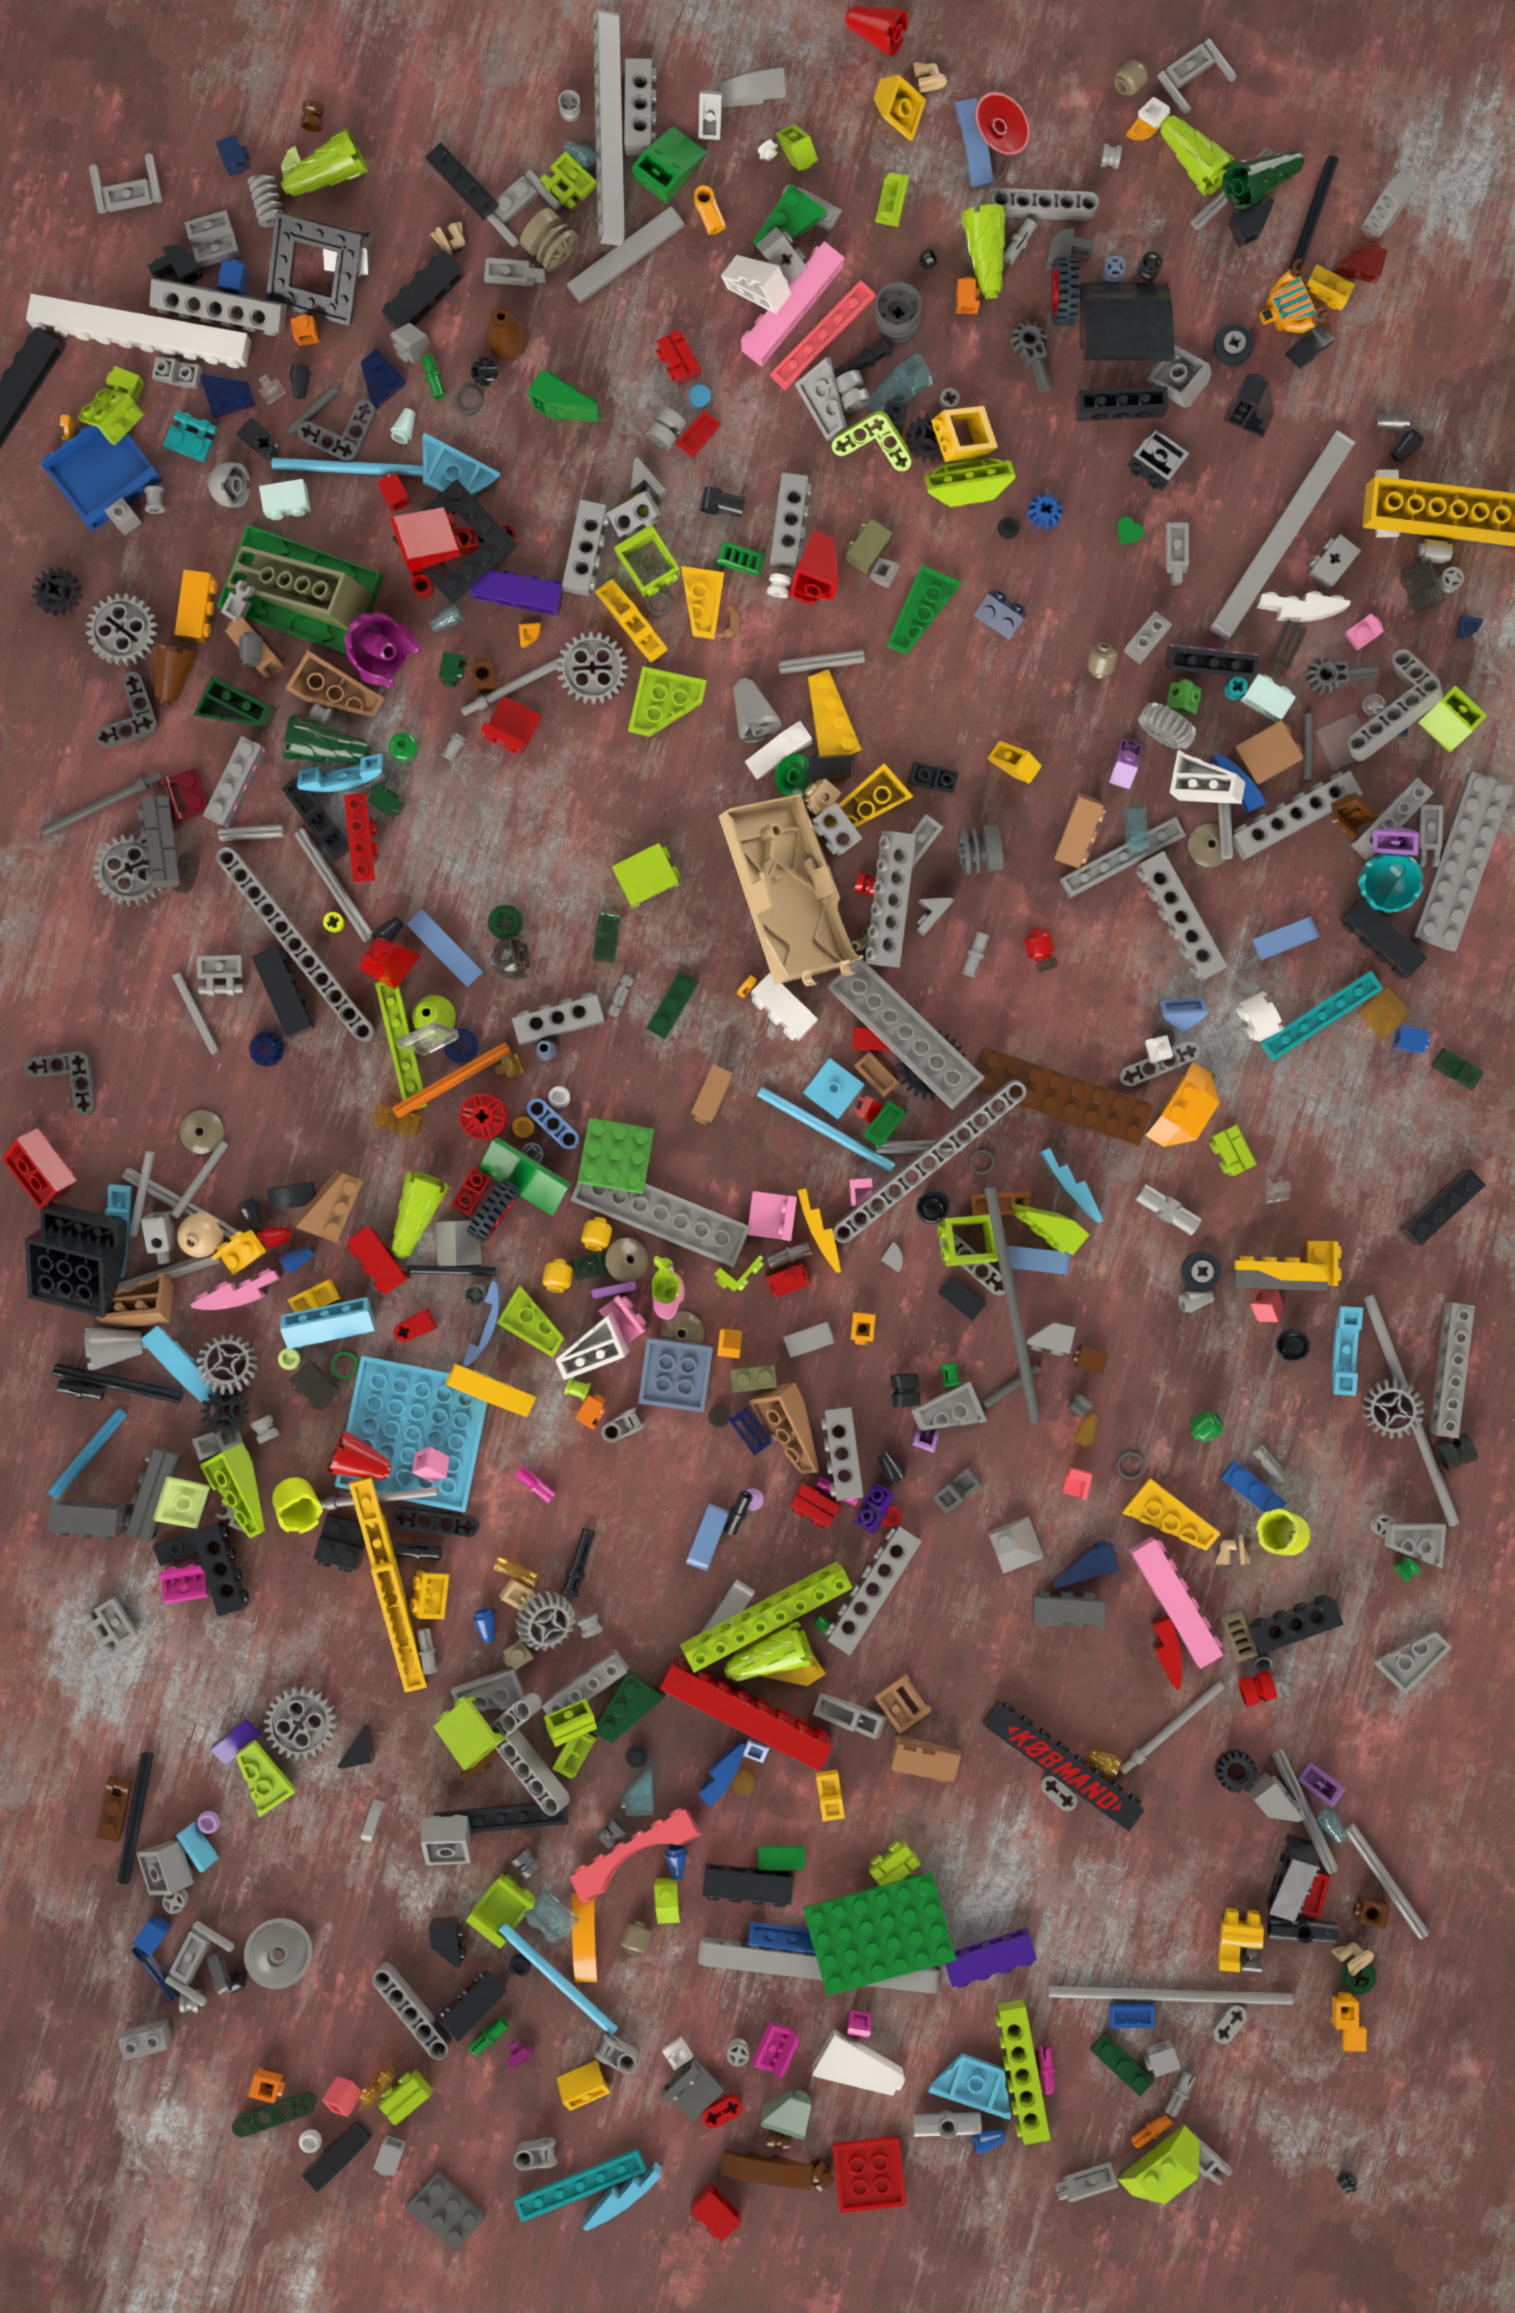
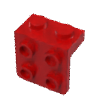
(511, 726)

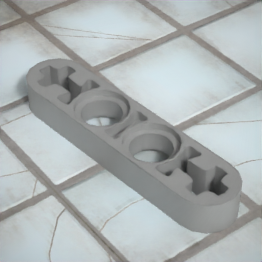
(1160, 1066)
(971, 1268)

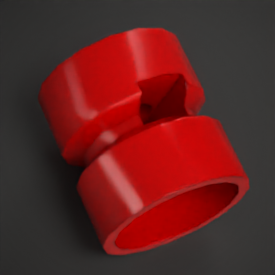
(1257, 1688)

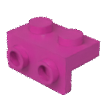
(183, 1583)
(776, 2049)

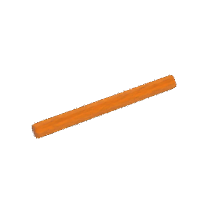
(451, 1080)

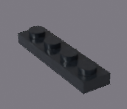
(461, 181)

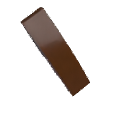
(767, 2170)

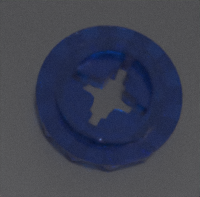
(276, 1051)
(467, 1054)

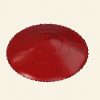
(1002, 123)

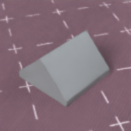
(456, 1245)

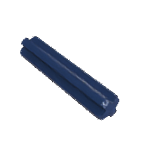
(155, 1973)

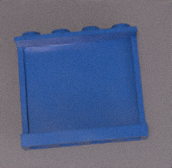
(98, 473)

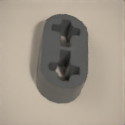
(219, 1972)

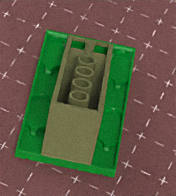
(301, 588)

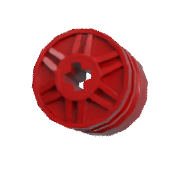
(493, 1126)

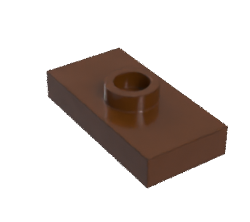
(482, 1766)

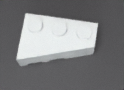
(1204, 782)

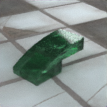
(606, 938)
(1457, 1069)

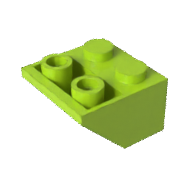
(1452, 719)

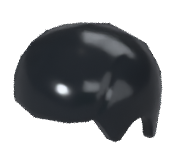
(933, 1206)
(1293, 1345)

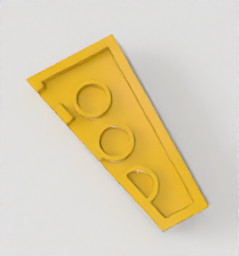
(831, 721)
(1162, 1510)

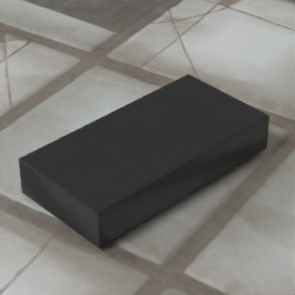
(828, 767)
(961, 1298)

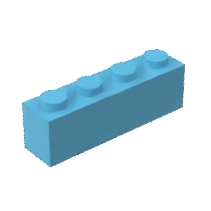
(327, 1323)

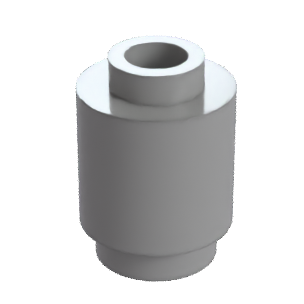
(1435, 550)

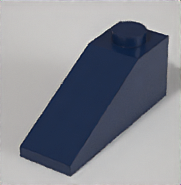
(1091, 1563)

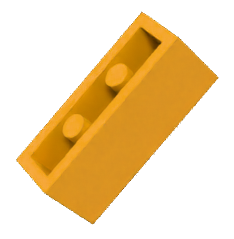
(195, 606)

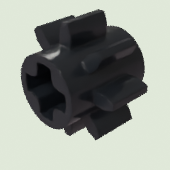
(484, 371)

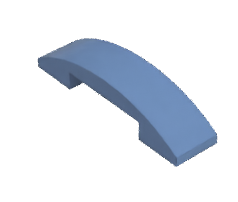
(976, 148)
(444, 948)
(493, 1297)

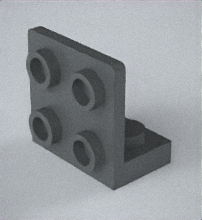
(692, 2089)

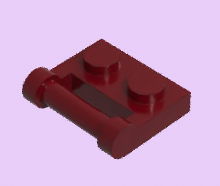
(191, 792)

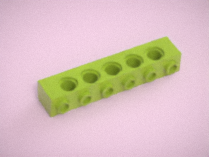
(1033, 2129)

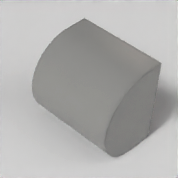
(884, 572)

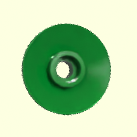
(798, 783)

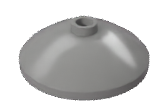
(283, 1937)

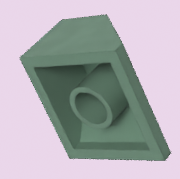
(787, 2113)

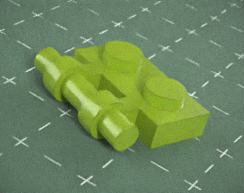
(573, 176)

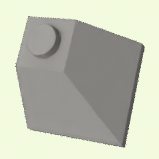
(1015, 1544)

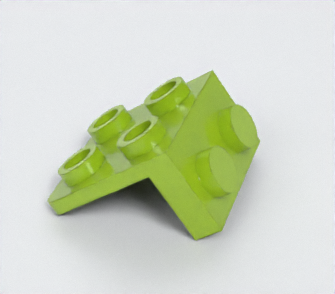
(112, 413)
(725, 1279)

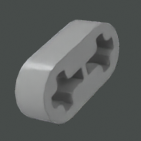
(1055, 1795)
(372, 1820)
(1233, 2026)

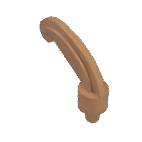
(734, 623)

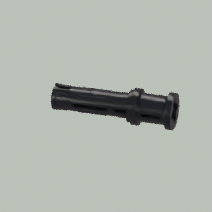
(866, 358)
(575, 1573)

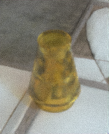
(1086, 1431)
(1105, 1762)

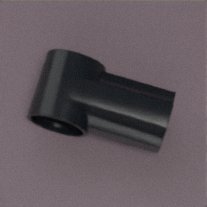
(717, 502)

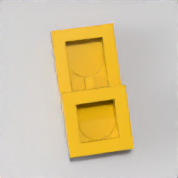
(315, 1297)
(830, 1795)

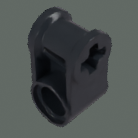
(258, 438)

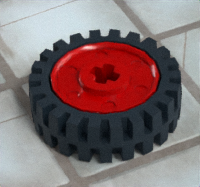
(1065, 291)
(493, 1211)

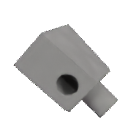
(159, 1234)

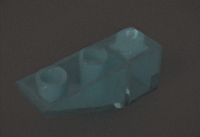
(902, 383)

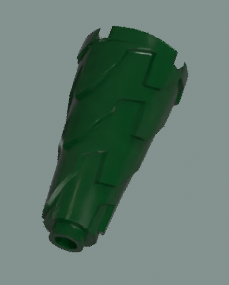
(1253, 179)
(319, 743)

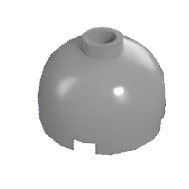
(229, 484)

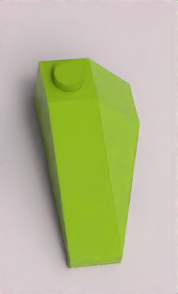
(235, 1479)

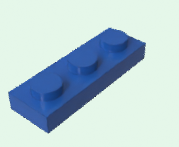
(1252, 1488)
(780, 1938)

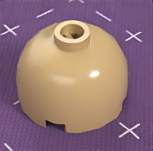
(200, 1235)

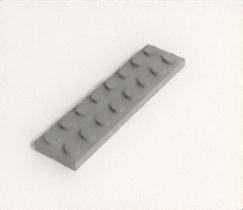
(1462, 861)
(906, 1033)
(669, 1219)

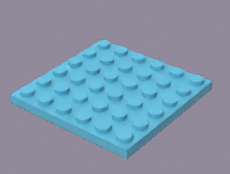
(409, 1409)

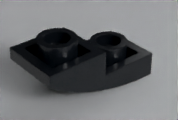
(1309, 346)
(933, 778)
(291, 1196)

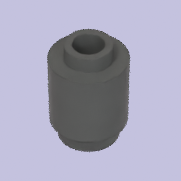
(250, 649)

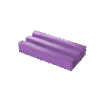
(615, 1289)

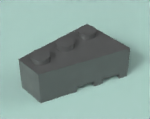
(1068, 1609)

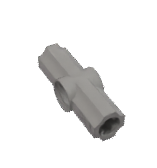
(1168, 1209)
(962, 2124)

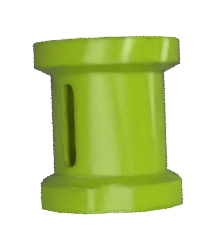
(577, 1388)

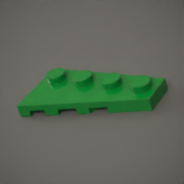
(925, 601)

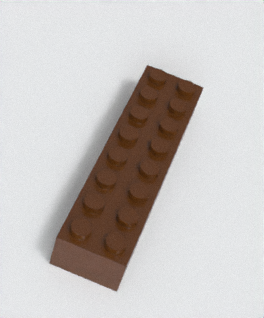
(1066, 1097)

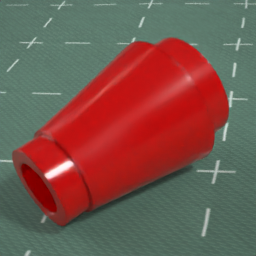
(273, 1236)

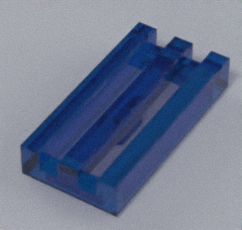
(740, 1416)

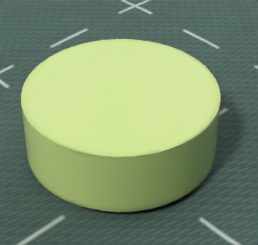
(289, 1358)

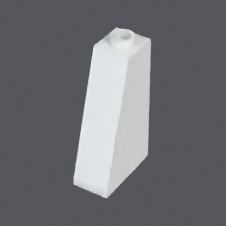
(856, 2065)

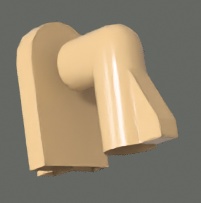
(929, 83)
(456, 232)
(1225, 1556)
(1361, 1959)

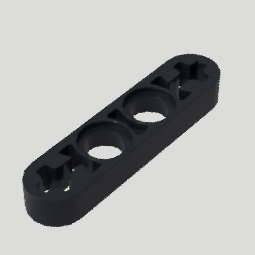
(435, 1526)

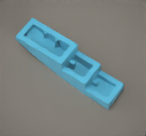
(1077, 1192)
(120, 1207)
(177, 1362)
(618, 2200)

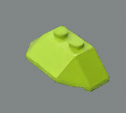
(969, 481)
(1165, 2168)

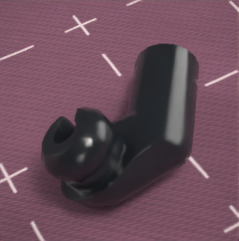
(238, 1983)

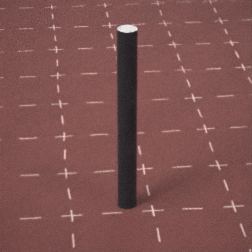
(451, 1270)

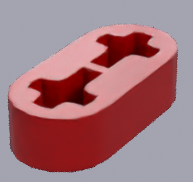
(724, 2115)

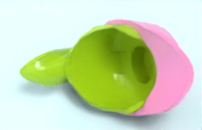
(667, 1289)

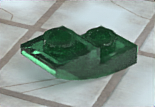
(590, 1266)

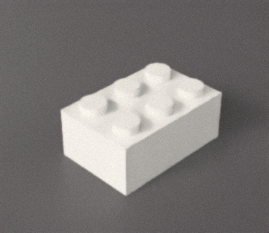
(783, 1008)

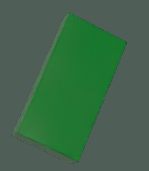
(885, 1124)

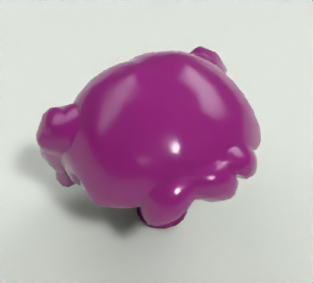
(379, 647)

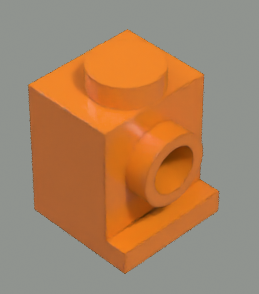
(967, 296)
(304, 326)
(591, 1410)
(261, 2090)

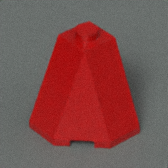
(817, 571)
(388, 962)

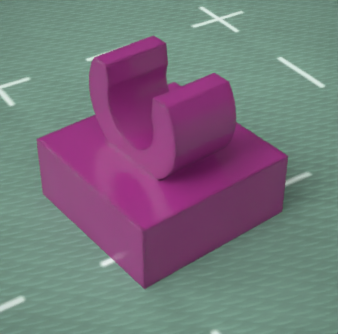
(519, 2054)

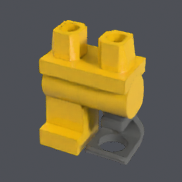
(1238, 1934)

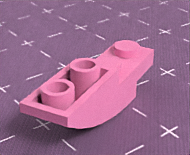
(230, 1296)

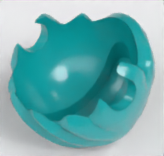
(1391, 882)

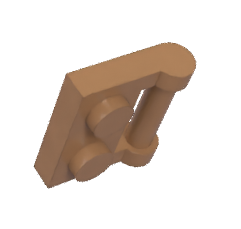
(896, 1707)

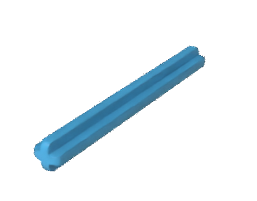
(87, 1453)

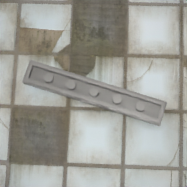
(625, 256)
(1118, 859)

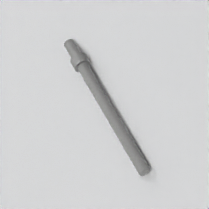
(483, 701)
(334, 1502)
(1138, 1756)

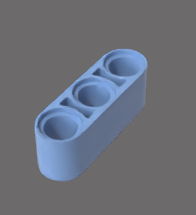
(1285, 938)
(543, 1119)
(1038, 1259)
(707, 1537)

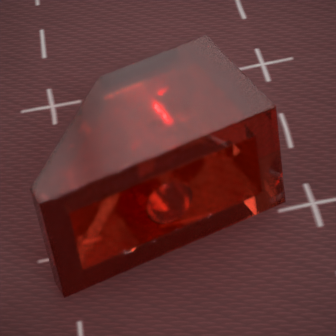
(1363, 264)

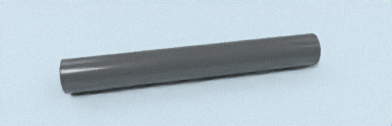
(312, 410)
(1308, 747)
(1009, 1387)

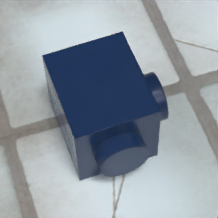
(233, 155)

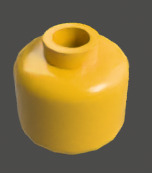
(596, 1234)
(557, 1276)

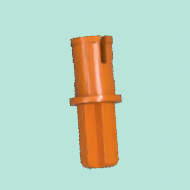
(1151, 2131)

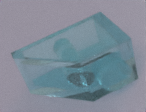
(640, 1795)

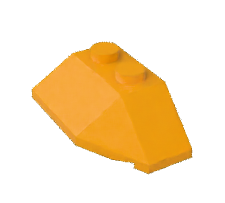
(1186, 1108)

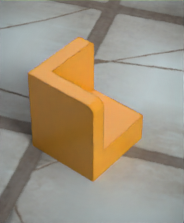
(729, 1343)

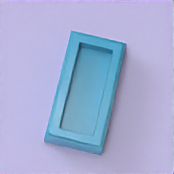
(197, 1847)

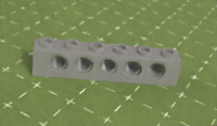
(274, 312)
(1248, 846)
(897, 892)
(1182, 903)
(1451, 1369)
(908, 1545)

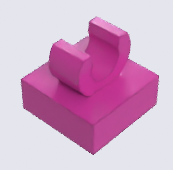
(859, 2024)

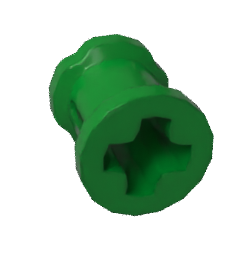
(950, 1374)

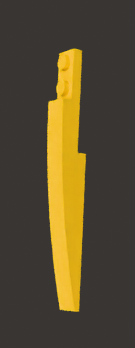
(388, 1583)

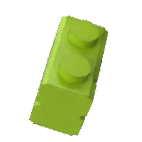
(1232, 1151)
(570, 1722)
(894, 1864)
(405, 2096)

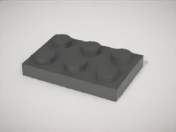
(446, 2211)

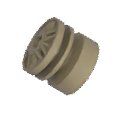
(549, 239)

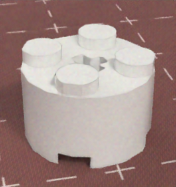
(1260, 1017)

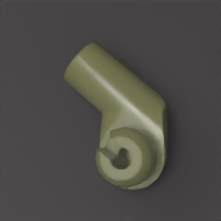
(861, 943)

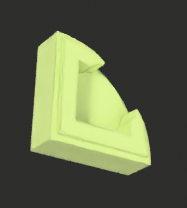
(290, 160)

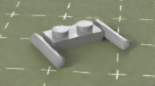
(1190, 67)
(126, 194)
(517, 198)
(191, 1957)

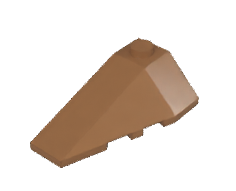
(326, 685)
(787, 1418)

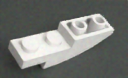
(1311, 608)

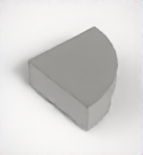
(893, 1257)

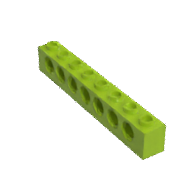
(765, 1616)

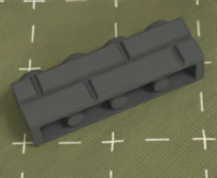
(159, 842)
(161, 1463)

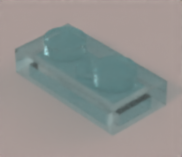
(1136, 830)

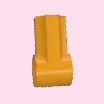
(709, 210)

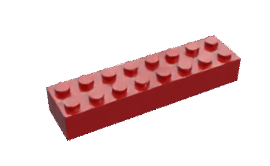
(747, 1713)

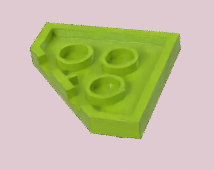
(663, 699)

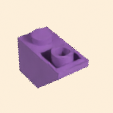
(1125, 763)

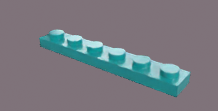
(1321, 1016)
(579, 2184)

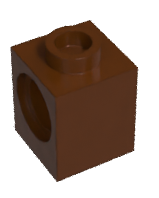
(483, 685)
(1089, 1359)
(1378, 1918)

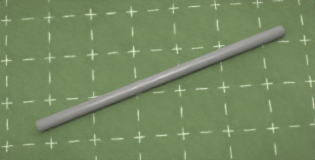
(1420, 1433)
(1170, 1995)

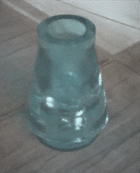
(581, 154)
(447, 618)
(1331, 1824)

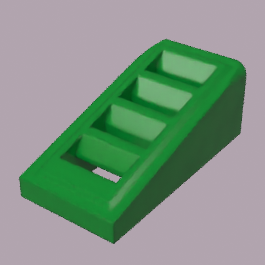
(730, 564)

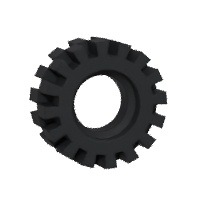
(1249, 1771)

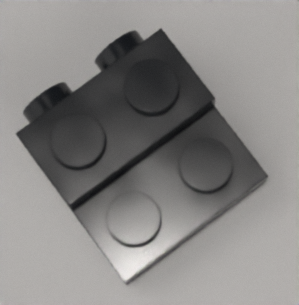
(1157, 460)
(340, 1544)

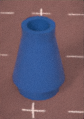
(296, 1258)
(484, 1623)
(676, 1860)
(987, 2140)

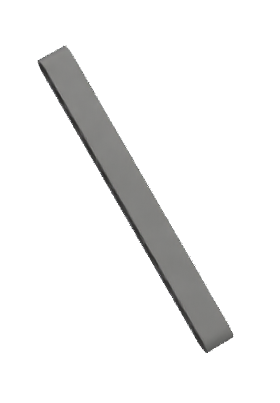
(608, 127)
(1282, 535)
(288, 937)
(934, 1151)
(738, 1956)

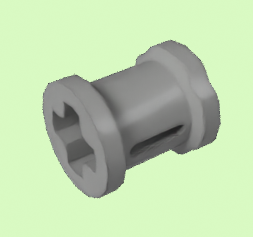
(154, 499)

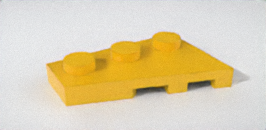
(703, 598)

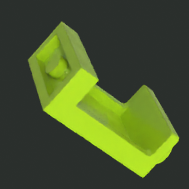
(646, 874)
(467, 1733)
(500, 1904)

